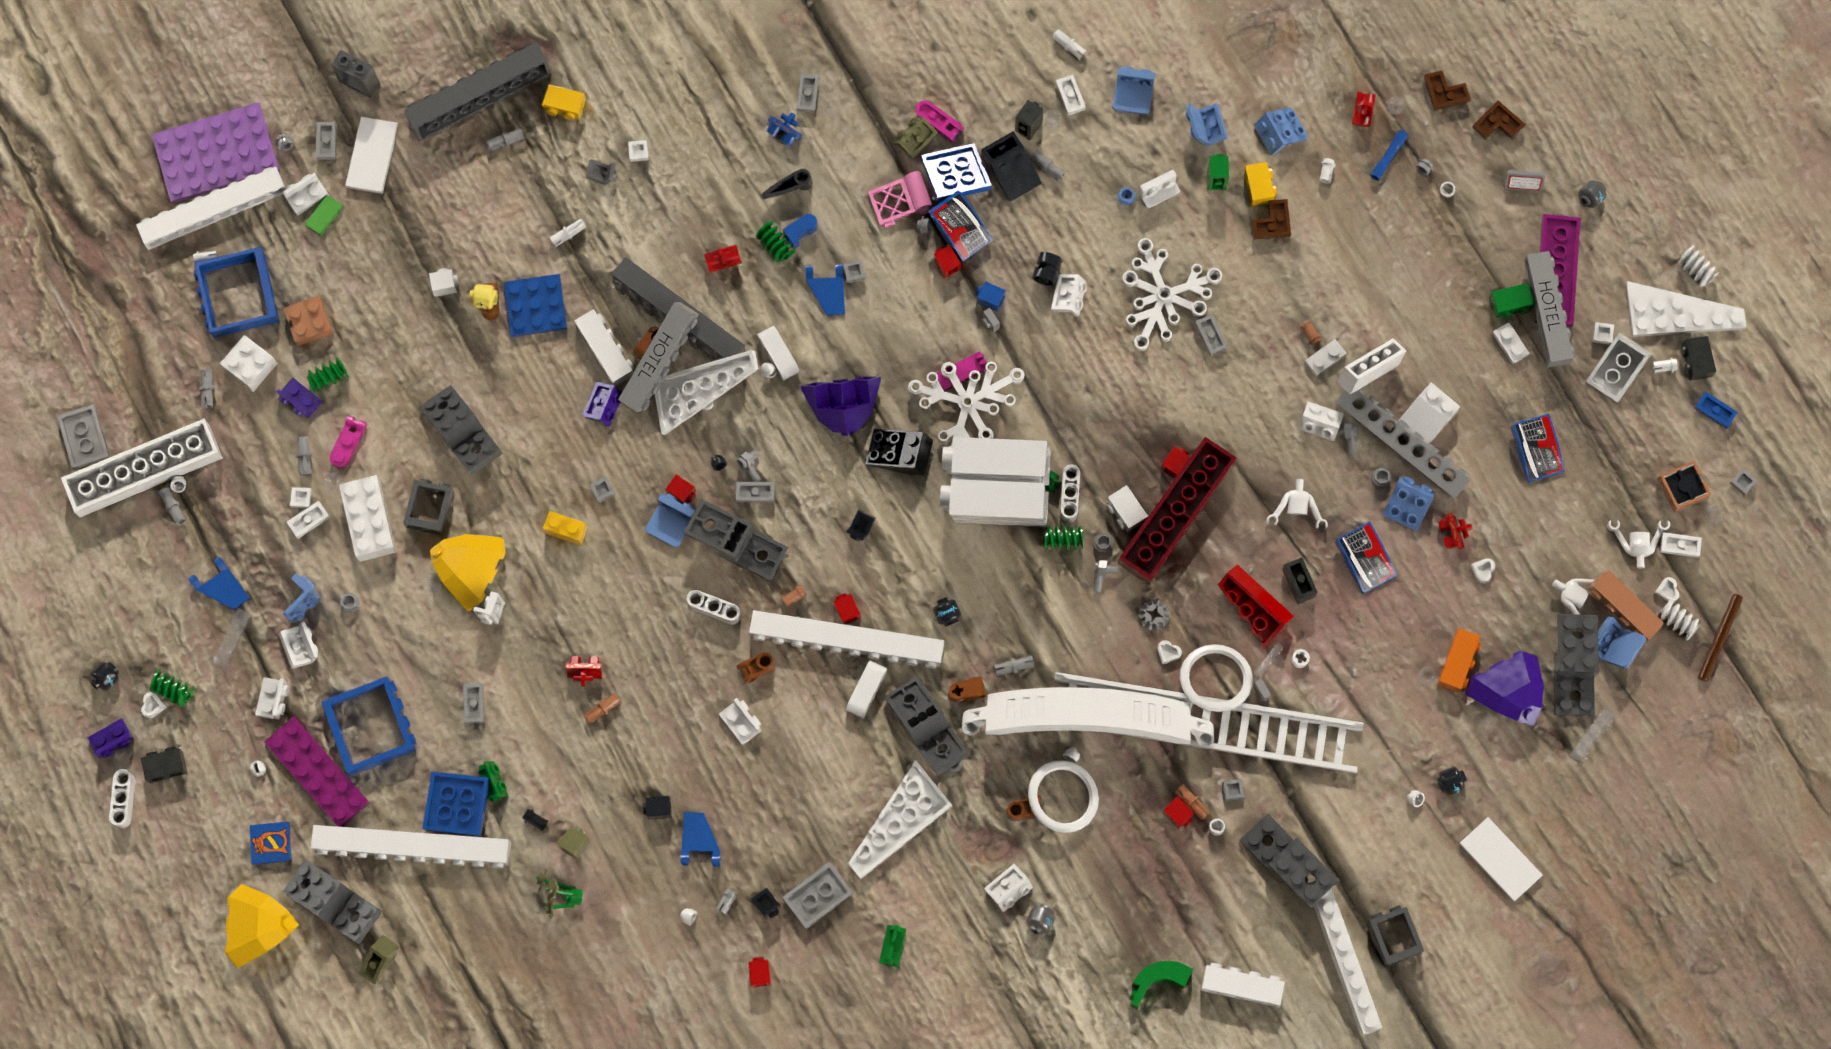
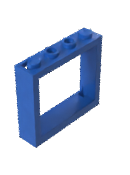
(228, 261)
(382, 758)

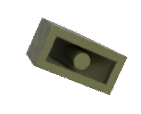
(573, 842)
(378, 959)

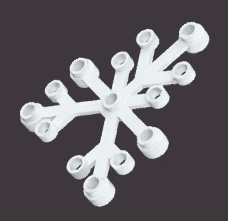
(1155, 314)
(987, 391)

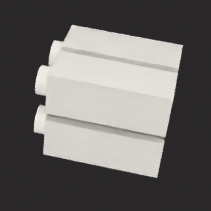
(996, 481)

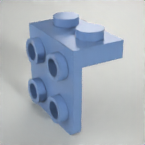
(1133, 90)
(1207, 124)
(1280, 129)
(1409, 503)
(670, 520)
(306, 600)
(1618, 644)

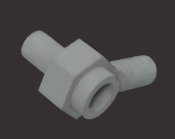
(1350, 431)
(746, 462)
(1102, 568)

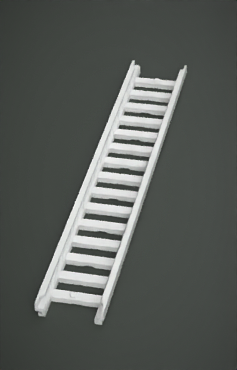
(1247, 709)

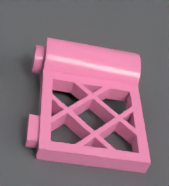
(915, 193)

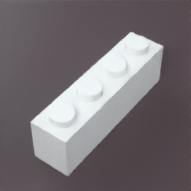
(604, 348)
(1371, 366)
(1242, 985)

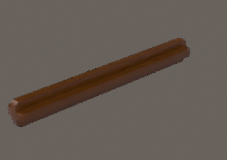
(1720, 637)

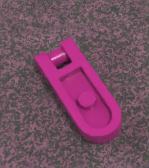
(939, 120)
(347, 442)

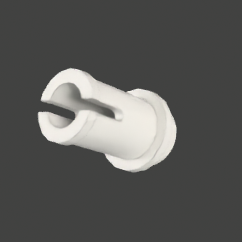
(1326, 171)
(198, 257)
(1665, 365)

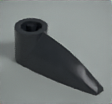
(789, 184)

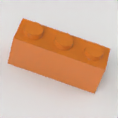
(1459, 660)

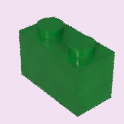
(1217, 172)
(1511, 301)

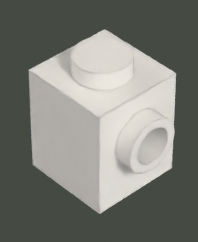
(443, 282)

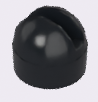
(718, 463)

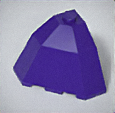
(844, 403)
(1511, 688)

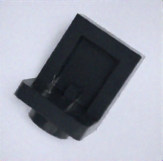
(861, 525)
(766, 904)

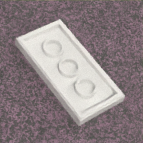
(371, 155)
(1500, 859)

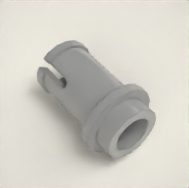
(726, 901)

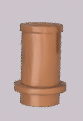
(1312, 335)
(794, 596)

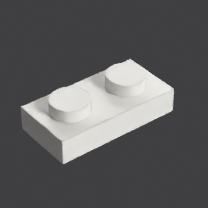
(1070, 95)
(1510, 343)
(1325, 357)
(308, 519)
(1680, 545)

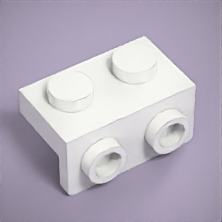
(1320, 421)
(299, 645)

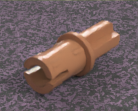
(602, 708)
(1192, 802)

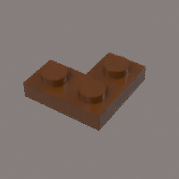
(1442, 95)
(1498, 117)
(1277, 225)

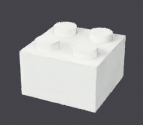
(248, 363)

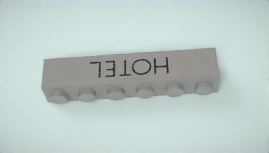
(1549, 309)
(658, 357)

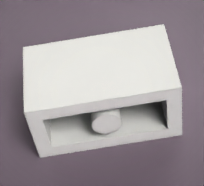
(1127, 509)

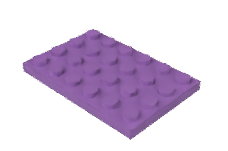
(214, 152)

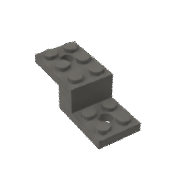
(461, 430)
(736, 540)
(1576, 665)
(926, 726)
(1289, 860)
(332, 901)

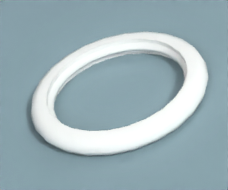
(1214, 706)
(1038, 812)

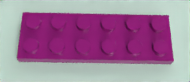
(1561, 238)
(316, 772)

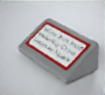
(1524, 181)

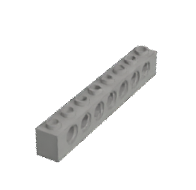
(1453, 487)

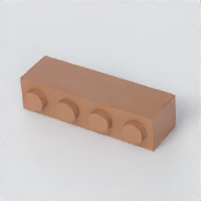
(1624, 605)

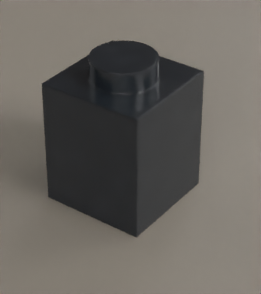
(657, 807)

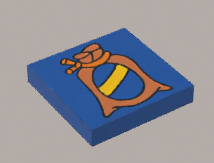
(270, 843)

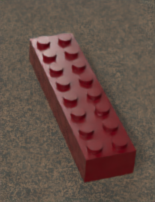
(1177, 510)

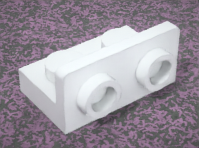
(1159, 189)
(305, 193)
(1069, 294)
(493, 609)
(271, 698)
(740, 721)
(1009, 887)

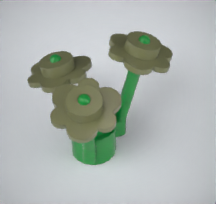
(571, 894)

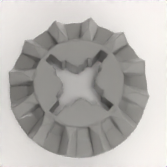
(1159, 622)

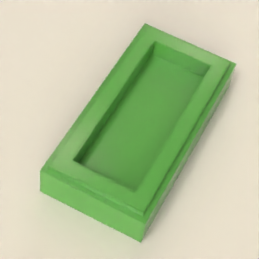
(323, 215)

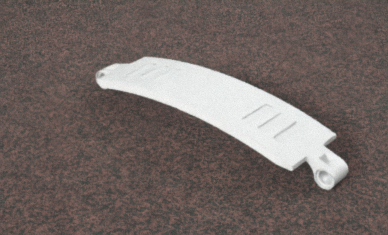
(1088, 711)

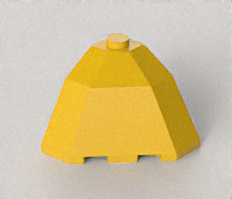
(467, 565)
(254, 924)

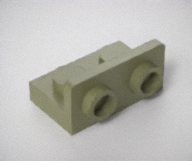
(915, 136)

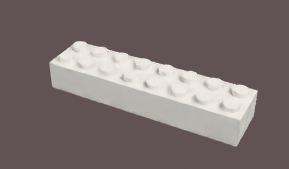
(141, 468)

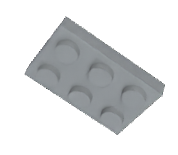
(83, 437)
(817, 895)

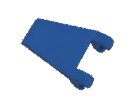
(828, 290)
(222, 587)
(698, 838)

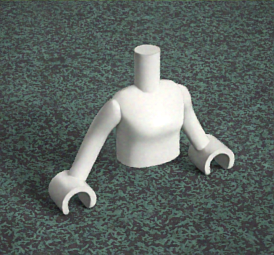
(1298, 504)
(1639, 542)
(1573, 594)

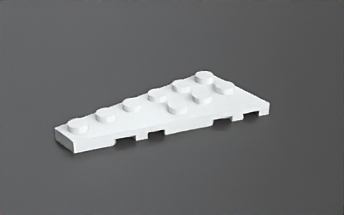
(1667, 313)
(694, 388)
(906, 814)

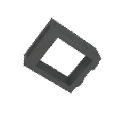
(357, 76)
(423, 525)
(1400, 956)

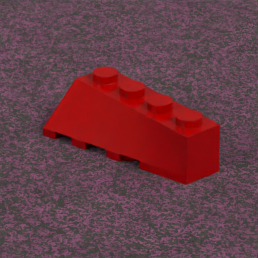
(1255, 605)

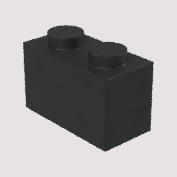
(1029, 119)
(1698, 358)
(1299, 580)
(163, 765)

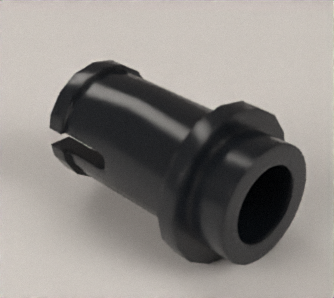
(534, 819)

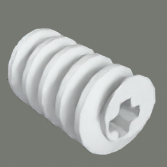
(1697, 266)
(1679, 619)

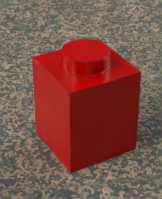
(947, 261)
(1175, 462)
(681, 490)
(846, 608)
(1178, 813)
(759, 972)

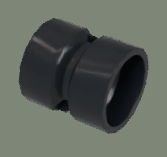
(1047, 268)

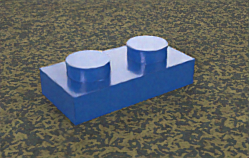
(1715, 410)

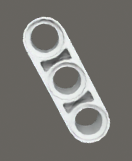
(778, 353)
(1070, 502)
(707, 600)
(866, 689)
(127, 806)

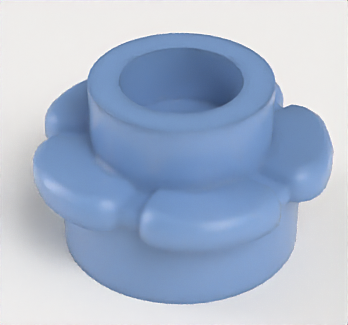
(1129, 192)

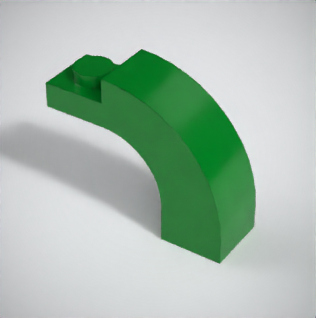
(1160, 971)

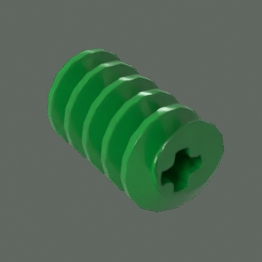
(773, 243)
(327, 374)
(1063, 537)
(171, 690)

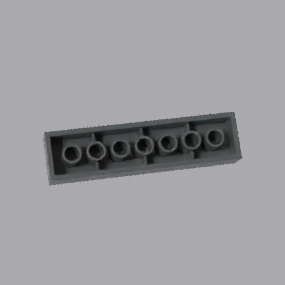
(477, 91)
(658, 300)

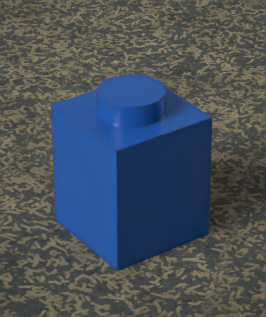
(990, 296)

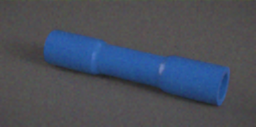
(1395, 145)

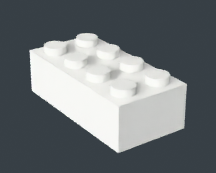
(367, 518)

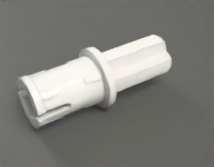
(1069, 44)
(568, 232)

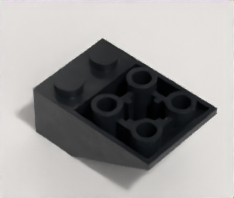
(1011, 166)
(900, 451)

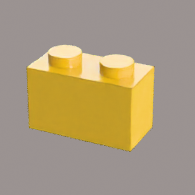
(564, 102)
(1259, 183)
(565, 528)

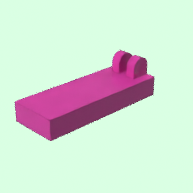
(963, 369)

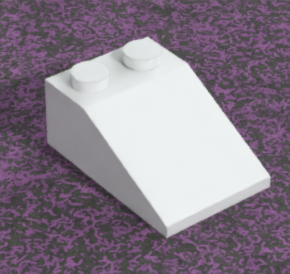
(1618, 367)
(1429, 414)

